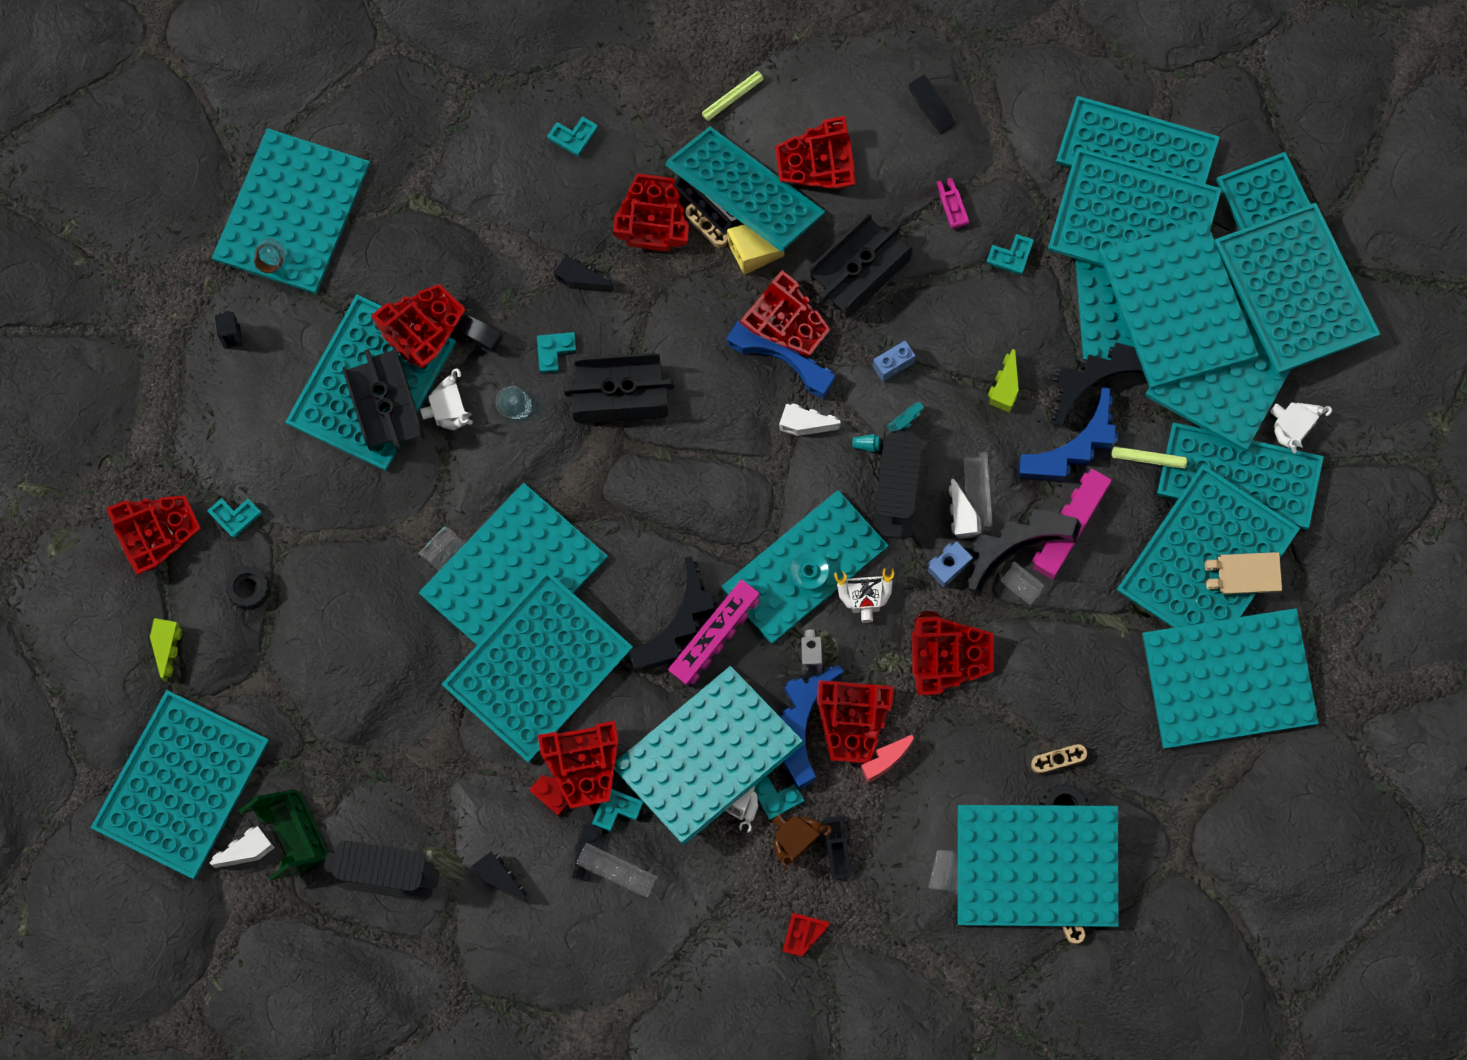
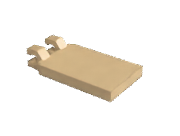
(1246, 573)

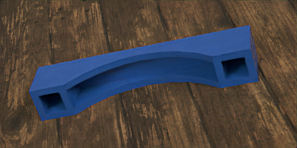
(816, 379)

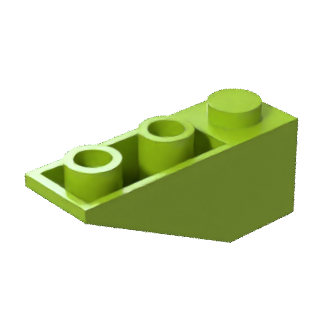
(1006, 390)
(164, 641)

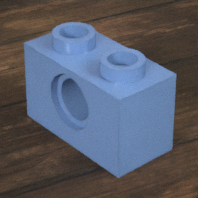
(894, 361)
(946, 574)

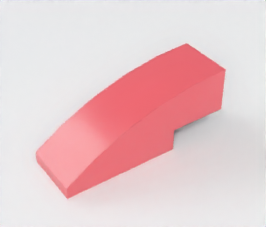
(886, 758)

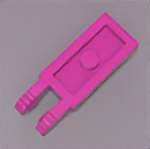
(953, 205)

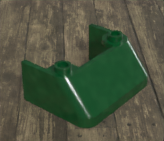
(294, 829)

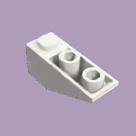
(804, 422)
(966, 520)
(247, 849)

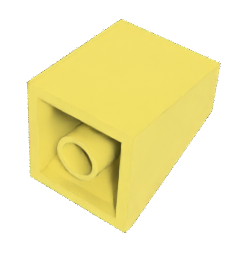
(751, 249)

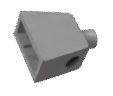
(811, 654)

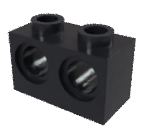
(228, 329)

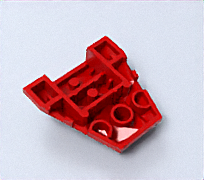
(818, 157)
(651, 215)
(786, 317)
(419, 323)
(152, 529)
(949, 654)
(853, 718)
(582, 762)

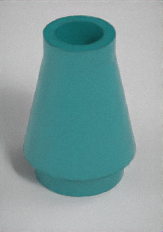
(868, 442)

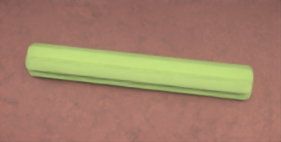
(732, 96)
(1149, 457)

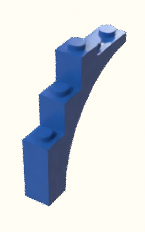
(1055, 464)
(803, 698)

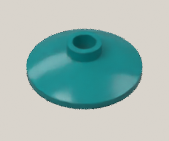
(809, 561)

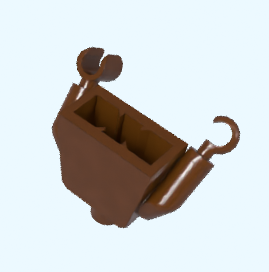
(796, 837)

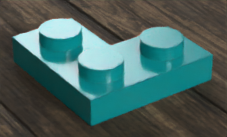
(574, 140)
(1014, 259)
(550, 346)
(903, 421)
(234, 521)
(776, 803)
(618, 804)

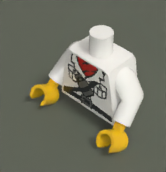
(865, 594)

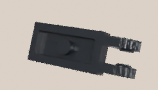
(592, 836)

